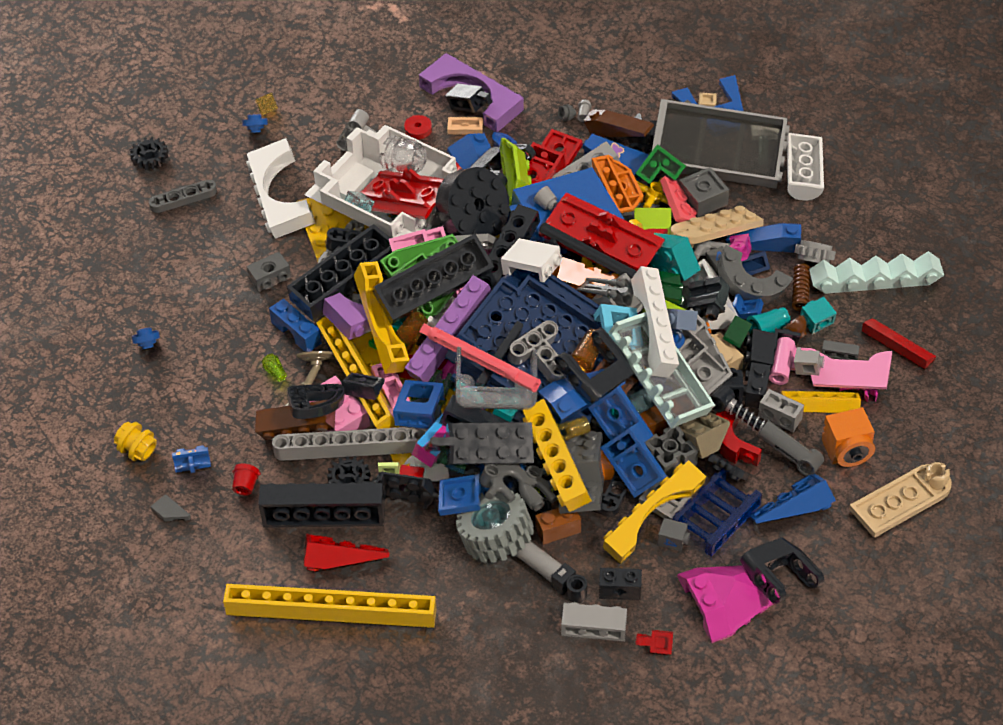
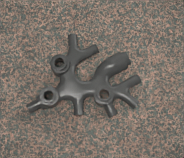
(493, 477)

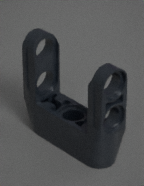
(492, 160)
(606, 380)
(773, 556)

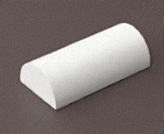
(804, 166)

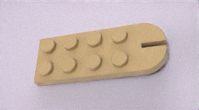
(717, 225)
(902, 498)

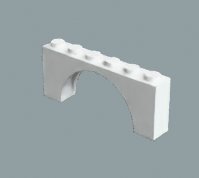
(281, 216)

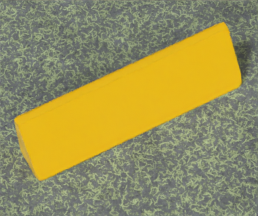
(825, 401)

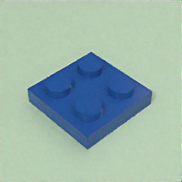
(459, 495)

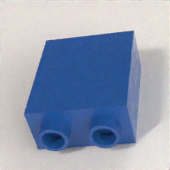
(581, 184)

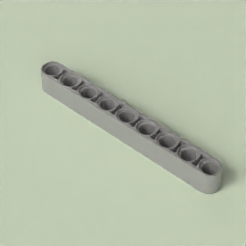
(346, 443)

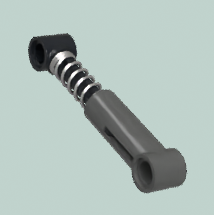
(806, 459)

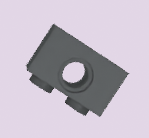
(268, 271)

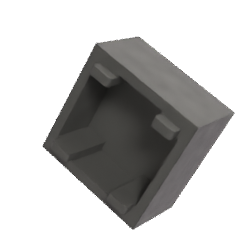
(705, 191)

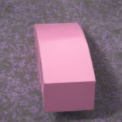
(416, 238)
(391, 386)

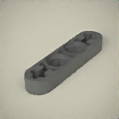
(181, 193)

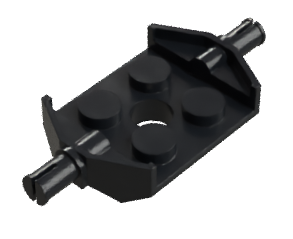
(407, 487)

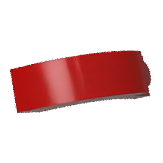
(734, 448)

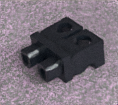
(708, 297)

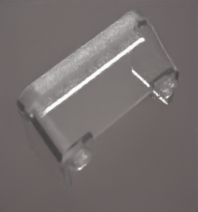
(471, 396)

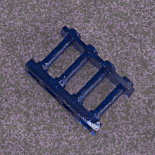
(726, 528)

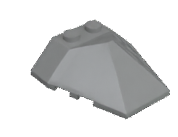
(704, 357)

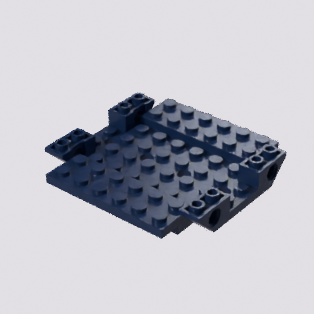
(530, 304)

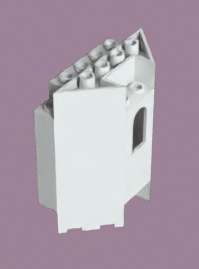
(360, 167)

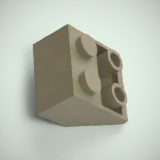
(706, 433)

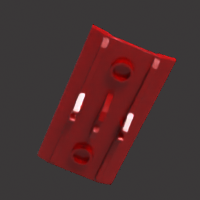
(403, 193)
(604, 232)

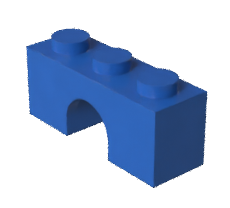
(286, 317)

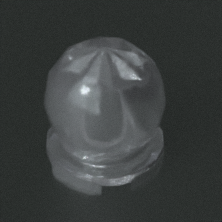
(403, 154)

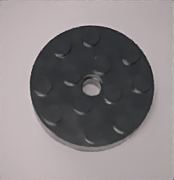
(472, 202)

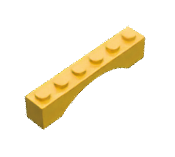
(389, 346)
(681, 484)

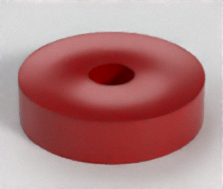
(418, 127)

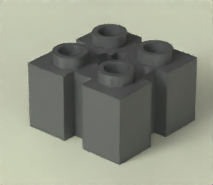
(672, 449)

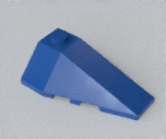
(469, 149)
(773, 237)

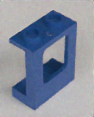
(416, 413)

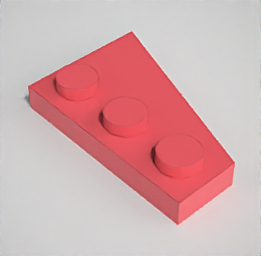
(677, 200)

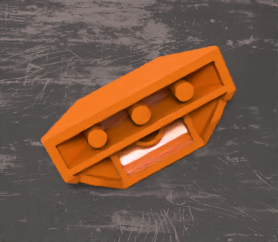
(618, 182)

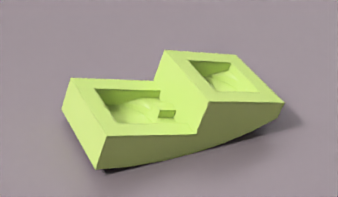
(392, 467)

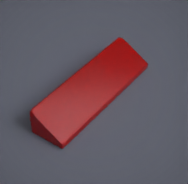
(898, 343)

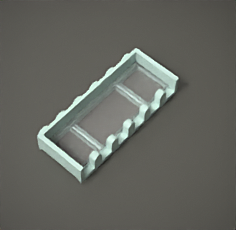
(676, 397)

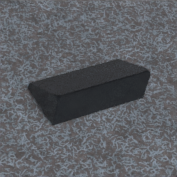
(363, 385)

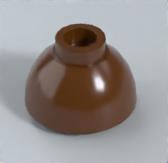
(797, 325)

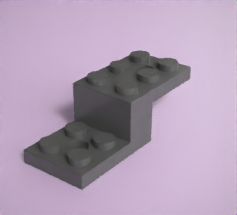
(587, 457)

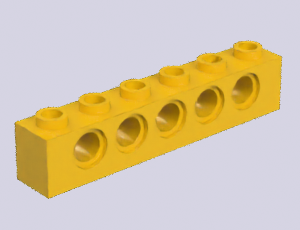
(576, 494)

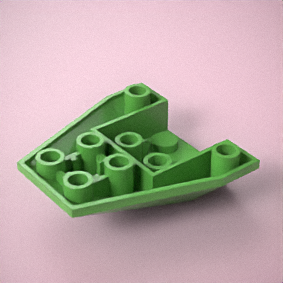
(409, 256)

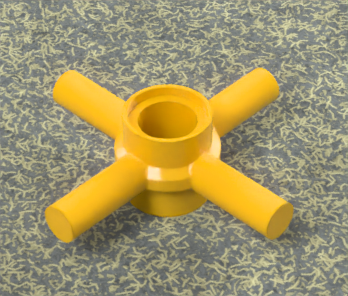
(653, 193)

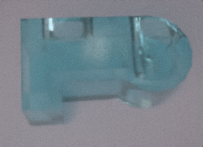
(641, 400)

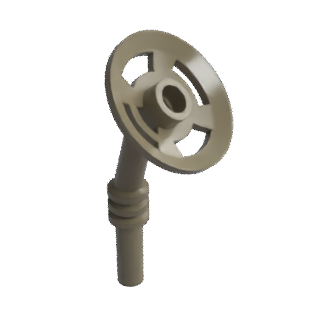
(315, 359)

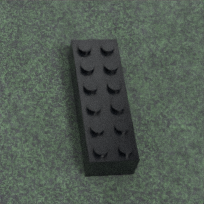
(337, 272)
(432, 278)
(322, 505)

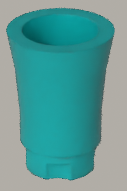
(769, 320)

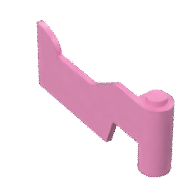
(836, 373)

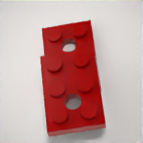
(547, 160)

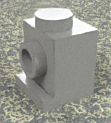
(808, 362)

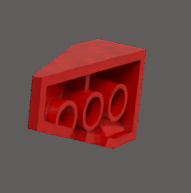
(325, 553)

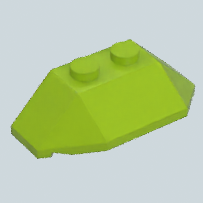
(514, 166)

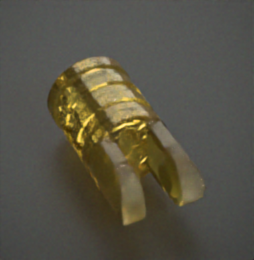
(575, 427)

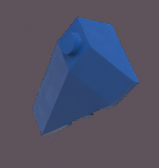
(564, 399)
(807, 496)

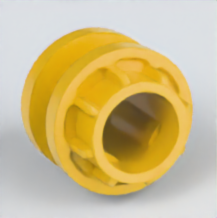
(136, 442)

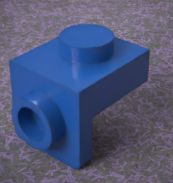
(747, 307)

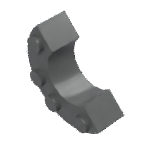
(749, 287)

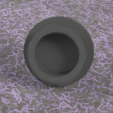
(566, 112)

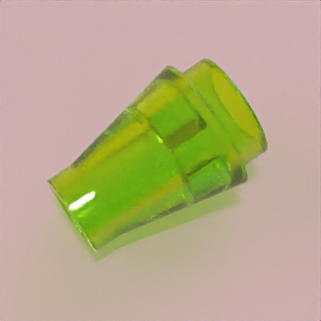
(273, 366)

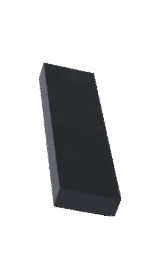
(501, 353)

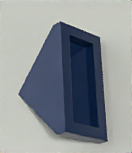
(756, 263)

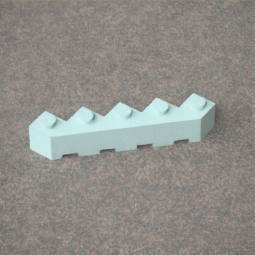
(876, 274)

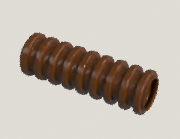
(801, 286)

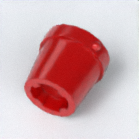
(244, 478)

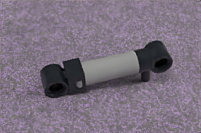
(562, 577)

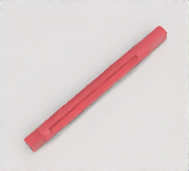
(482, 358)

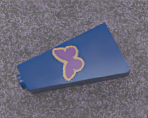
(629, 157)

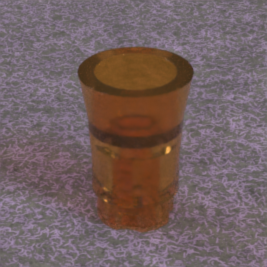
(409, 330)
(586, 353)

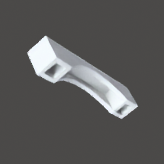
(662, 350)

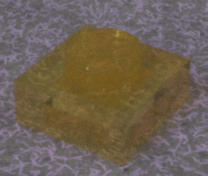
(266, 103)

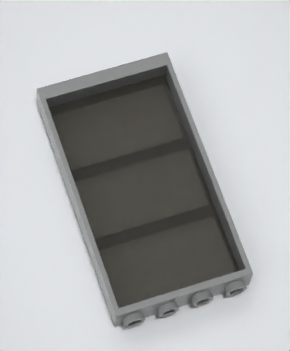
(731, 142)

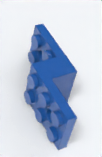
(627, 441)

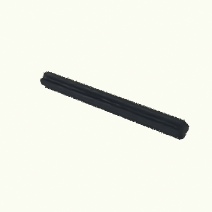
(586, 250)

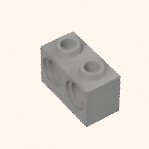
(781, 410)

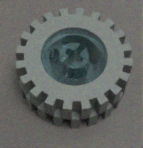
(498, 536)

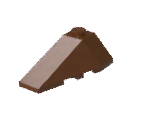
(614, 124)

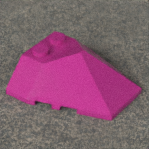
(724, 598)

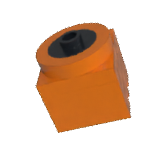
(848, 437)

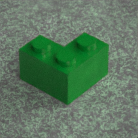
(660, 160)

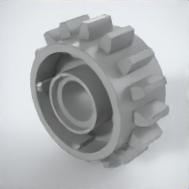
(814, 251)

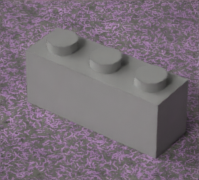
(594, 621)

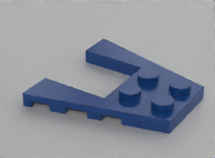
(729, 87)

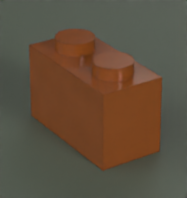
(556, 526)

